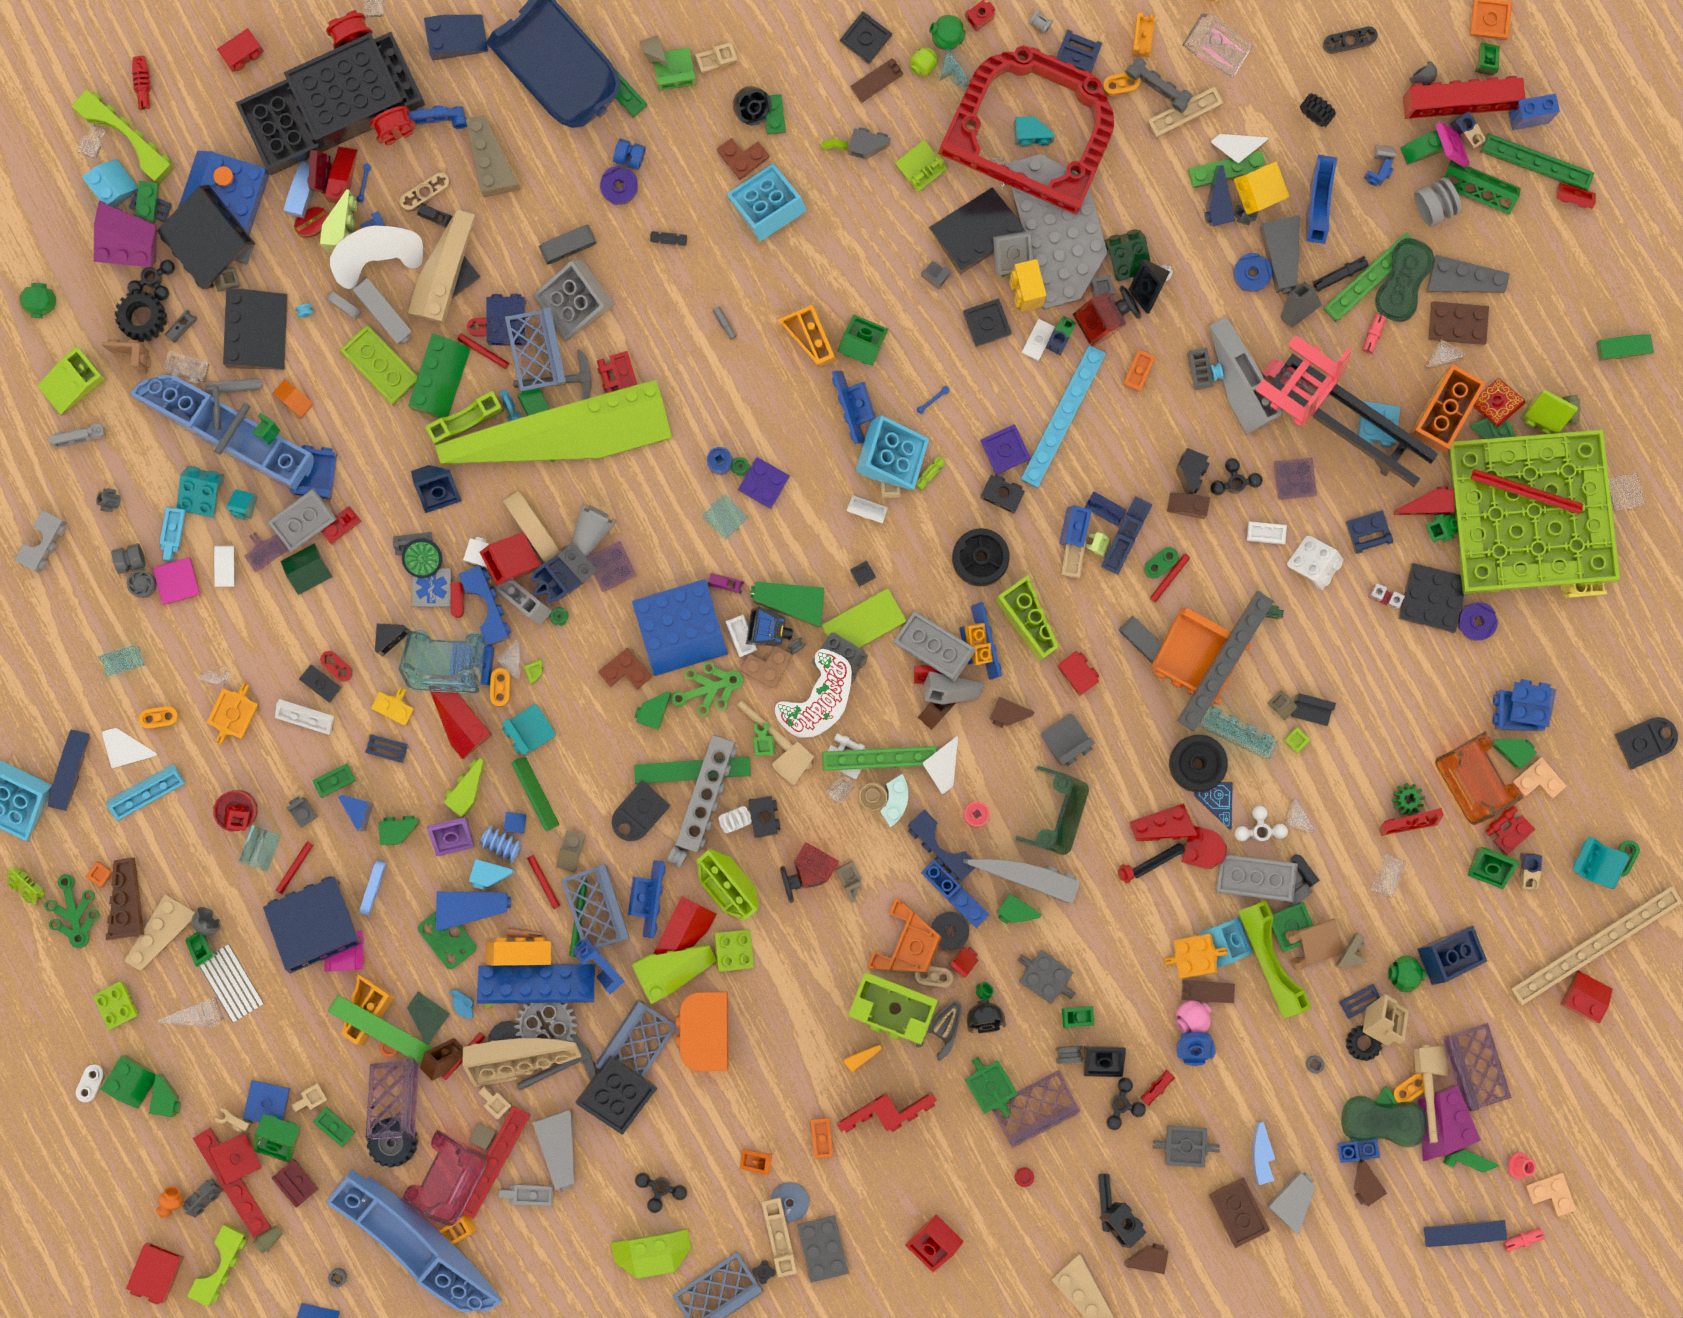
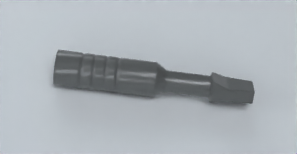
(216, 409)

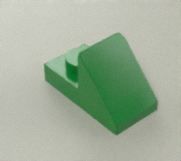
(1488, 59)
(200, 949)
(1077, 1016)

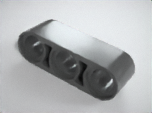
(567, 244)
(1140, 638)

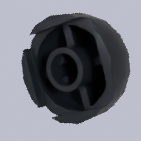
(751, 105)
(985, 1017)

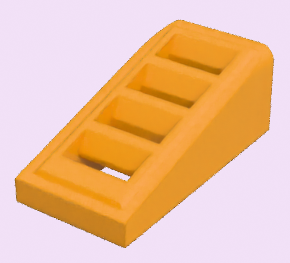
(856, 1060)
(464, 1226)

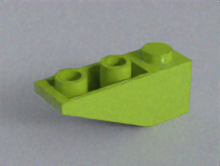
(466, 792)

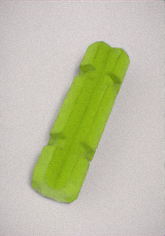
(930, 472)

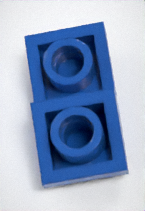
(1357, 1151)

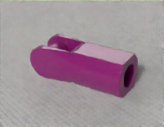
(722, 582)

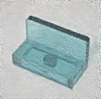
(122, 660)
(259, 848)

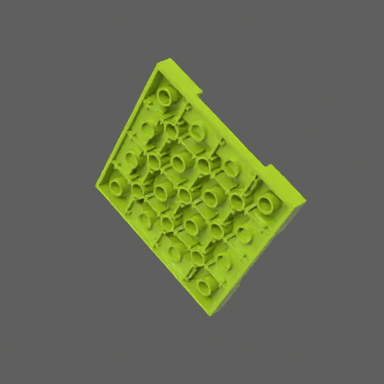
(1525, 542)

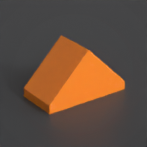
(293, 398)
(756, 1161)

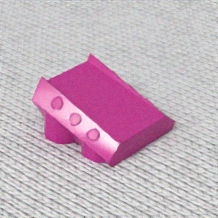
(347, 960)

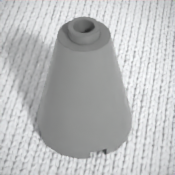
(590, 528)

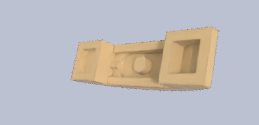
(531, 526)
(779, 1237)

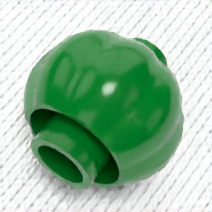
(947, 32)
(37, 300)
(1406, 973)

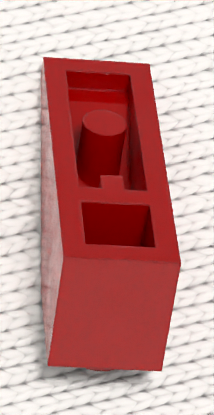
(341, 174)
(1433, 503)
(964, 961)

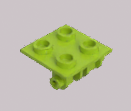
(921, 165)
(18, 880)
(734, 950)
(115, 1005)

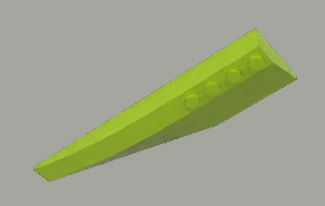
(572, 431)

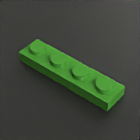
(1204, 174)

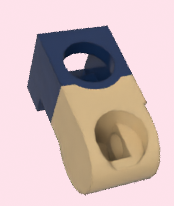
(1469, 130)
(1530, 871)

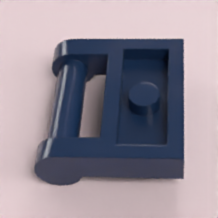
(1078, 57)
(1368, 525)

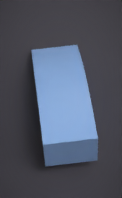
(299, 193)
(1261, 1155)

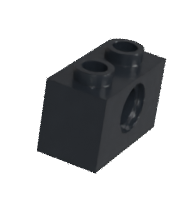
(1007, 503)
(760, 828)
(1113, 1220)

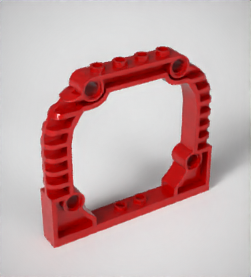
(962, 146)

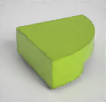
(827, 145)
(534, 670)

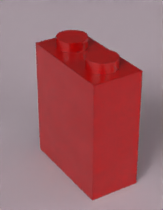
(510, 558)
(154, 1273)

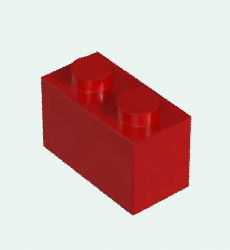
(240, 50)
(1078, 672)

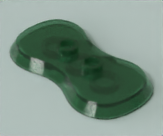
(1399, 293)
(1399, 1123)

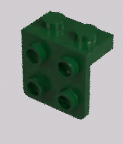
(1127, 253)

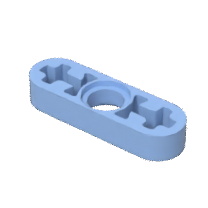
(373, 887)

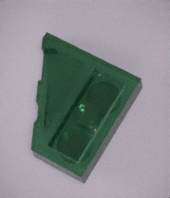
(427, 1016)

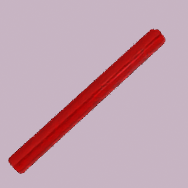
(1527, 491)

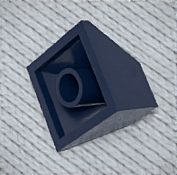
(435, 487)

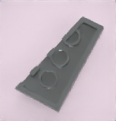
(1459, 276)

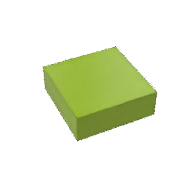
(1296, 740)

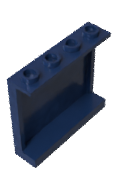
(311, 924)

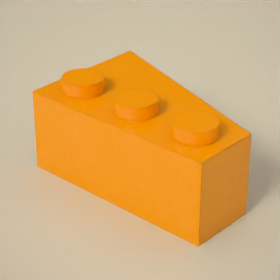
(810, 333)
(518, 952)
(373, 999)

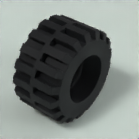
(133, 302)

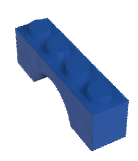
(494, 628)

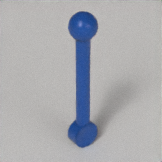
(367, 168)
(945, 390)

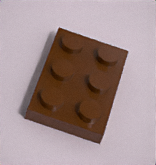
(1458, 323)
(1239, 1212)

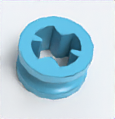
(304, 310)
(1217, 372)

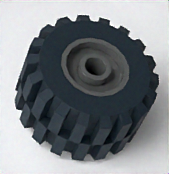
(391, 1151)

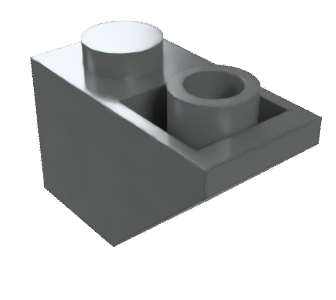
(867, 144)
(1300, 304)

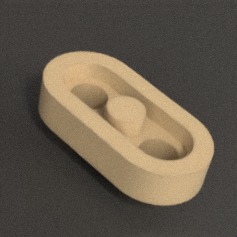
(933, 977)

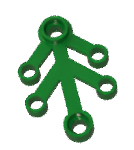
(73, 914)

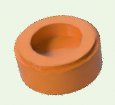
(223, 176)
(386, 1050)

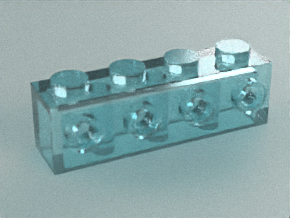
(1238, 733)

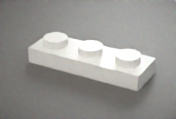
(304, 717)

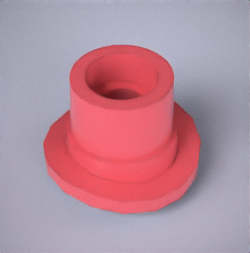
(1521, 1166)

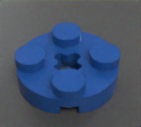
(1247, 282)
(1188, 1041)

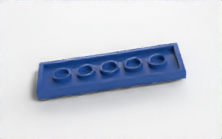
(536, 984)

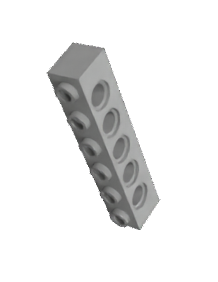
(685, 838)

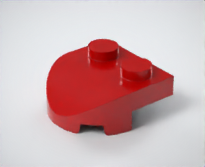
(1206, 850)

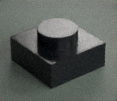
(862, 573)

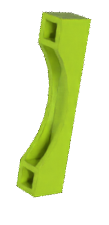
(95, 112)
(1288, 995)

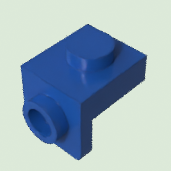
(1384, 172)

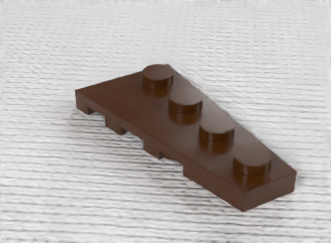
(125, 911)

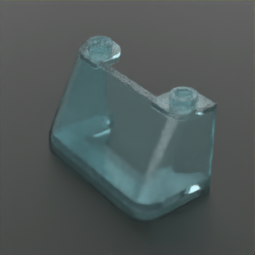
(442, 663)

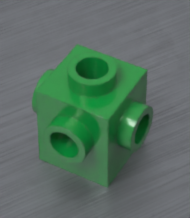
(1442, 528)

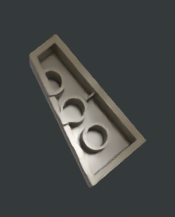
(491, 165)

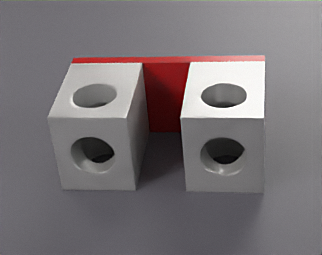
(1385, 597)

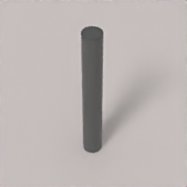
(232, 428)

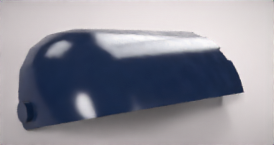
(557, 63)

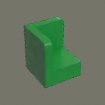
(266, 430)

